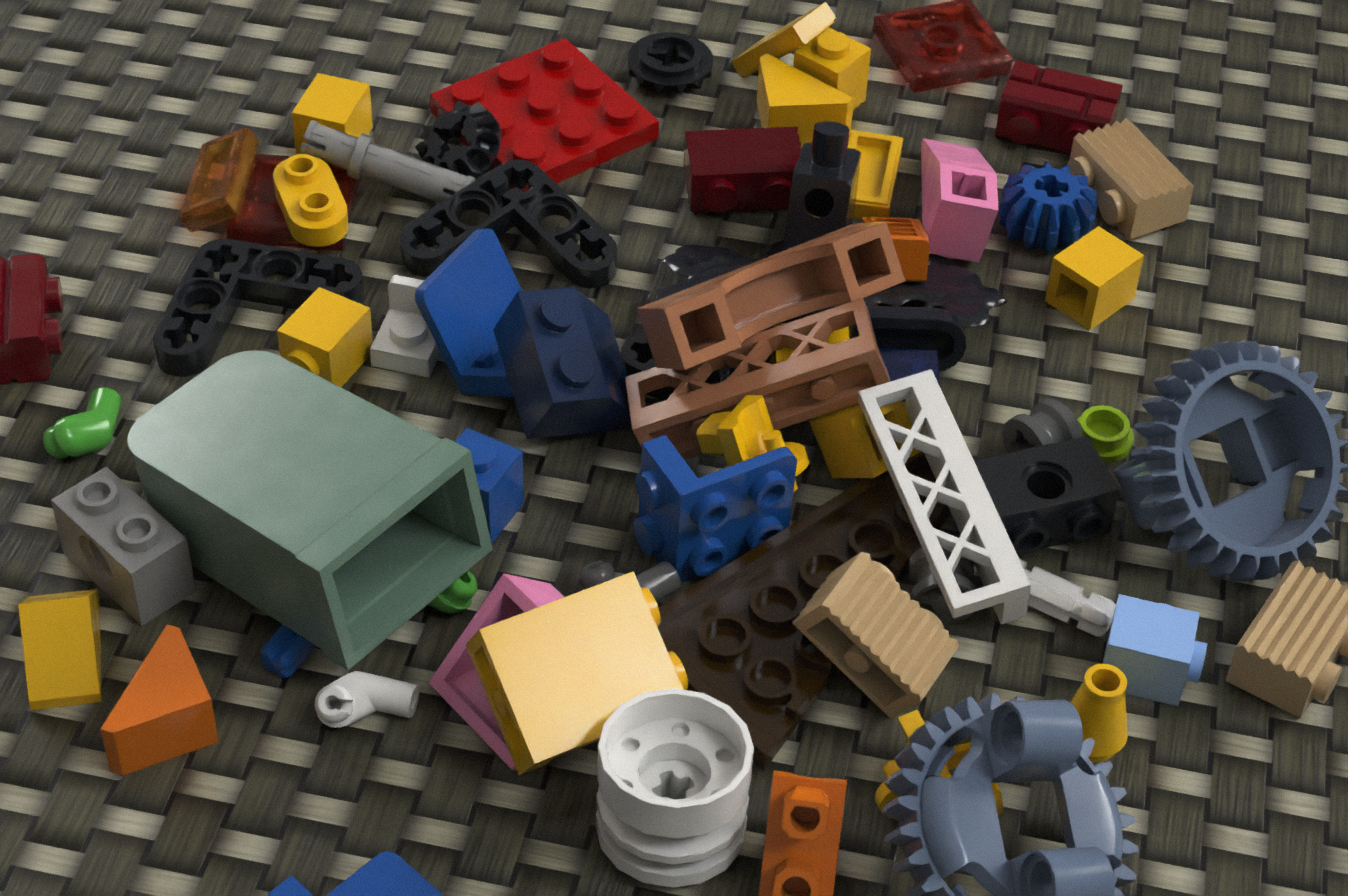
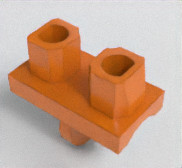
(802, 835)

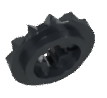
(653, 53)
(478, 128)

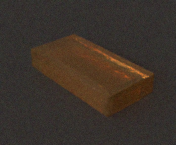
(219, 179)

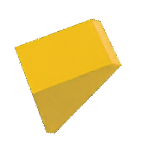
(797, 99)
(62, 648)

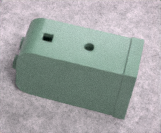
(310, 499)

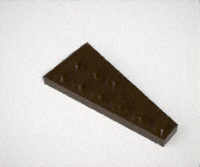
(739, 621)

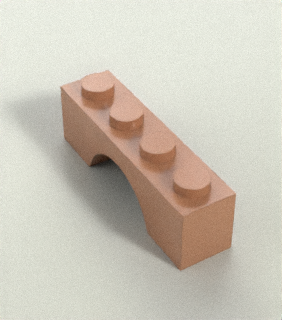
(794, 282)

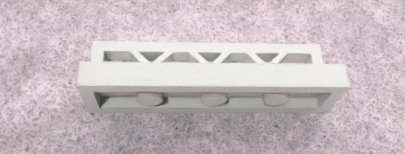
(958, 487)

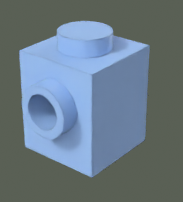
(1154, 648)

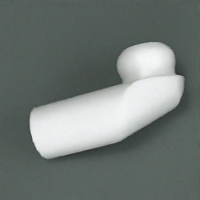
(362, 694)

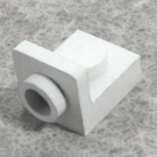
(404, 337)

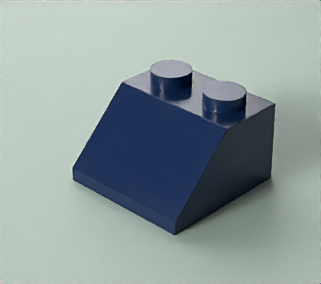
(562, 364)

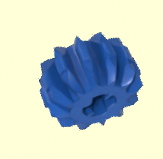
(1047, 207)

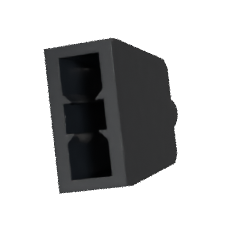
(822, 185)

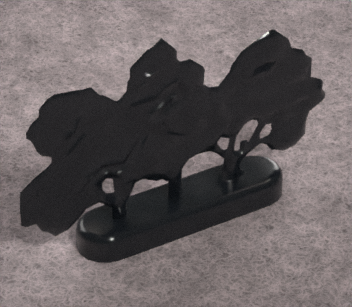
(895, 327)

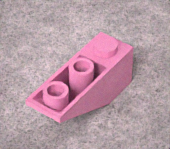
(957, 199)

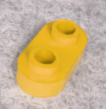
(310, 200)

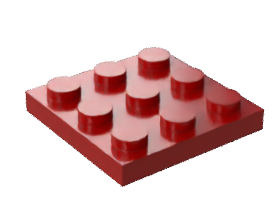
(554, 111)

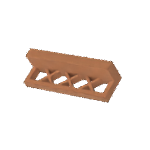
(805, 386)

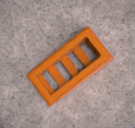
(910, 245)

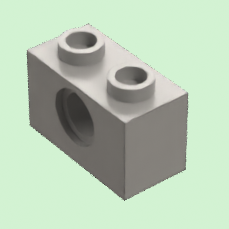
(124, 545)

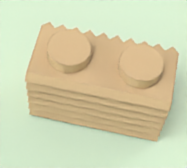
(1132, 179)
(877, 634)
(1294, 641)

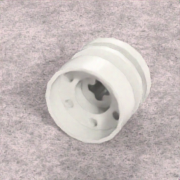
(673, 787)

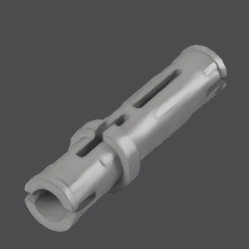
(380, 163)

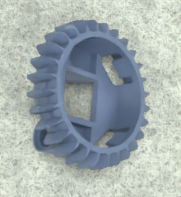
(1261, 444)
(956, 821)

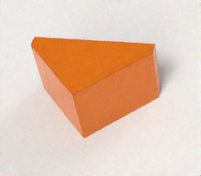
(161, 710)

